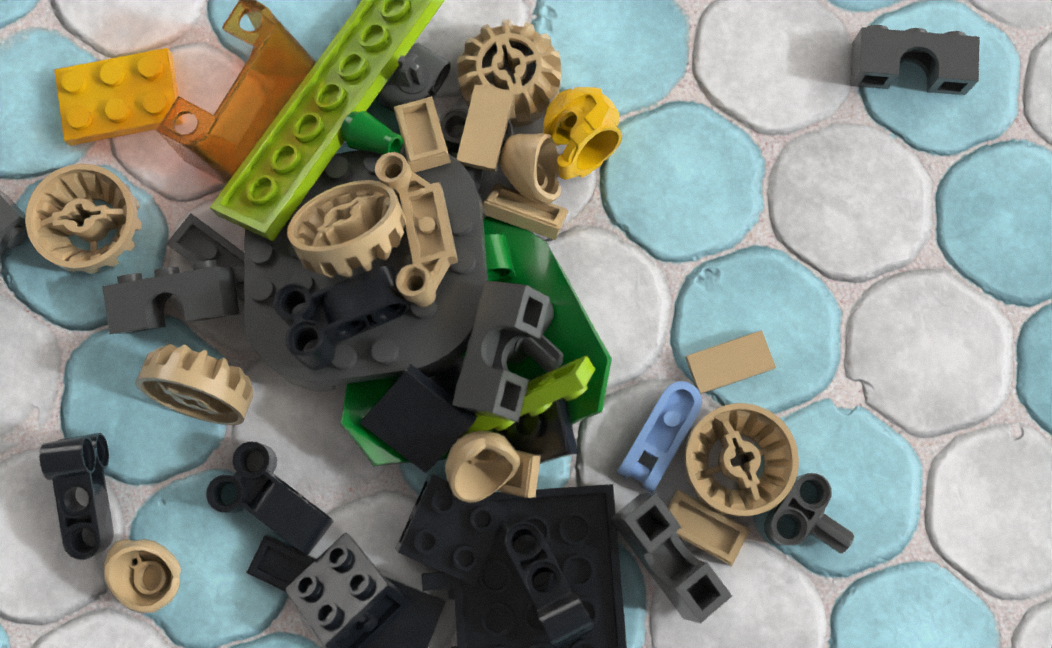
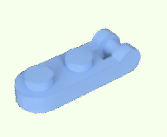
(662, 433)

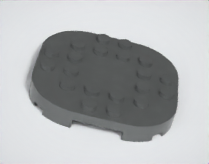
(423, 336)

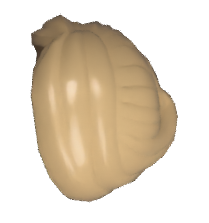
(532, 166)
(480, 465)
(145, 584)

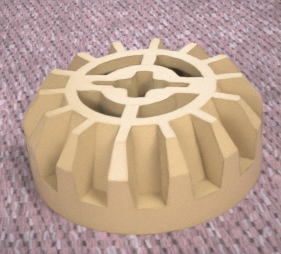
(529, 99)
(66, 202)
(347, 228)
(196, 385)
(775, 445)

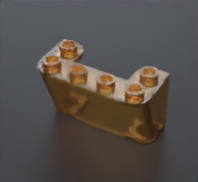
(253, 101)

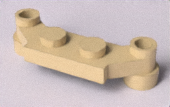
(426, 228)

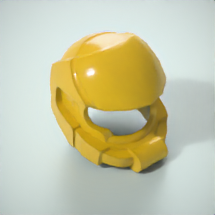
(587, 125)

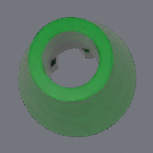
(368, 134)

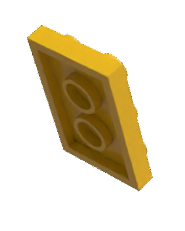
(116, 96)

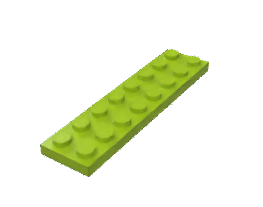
(309, 125)

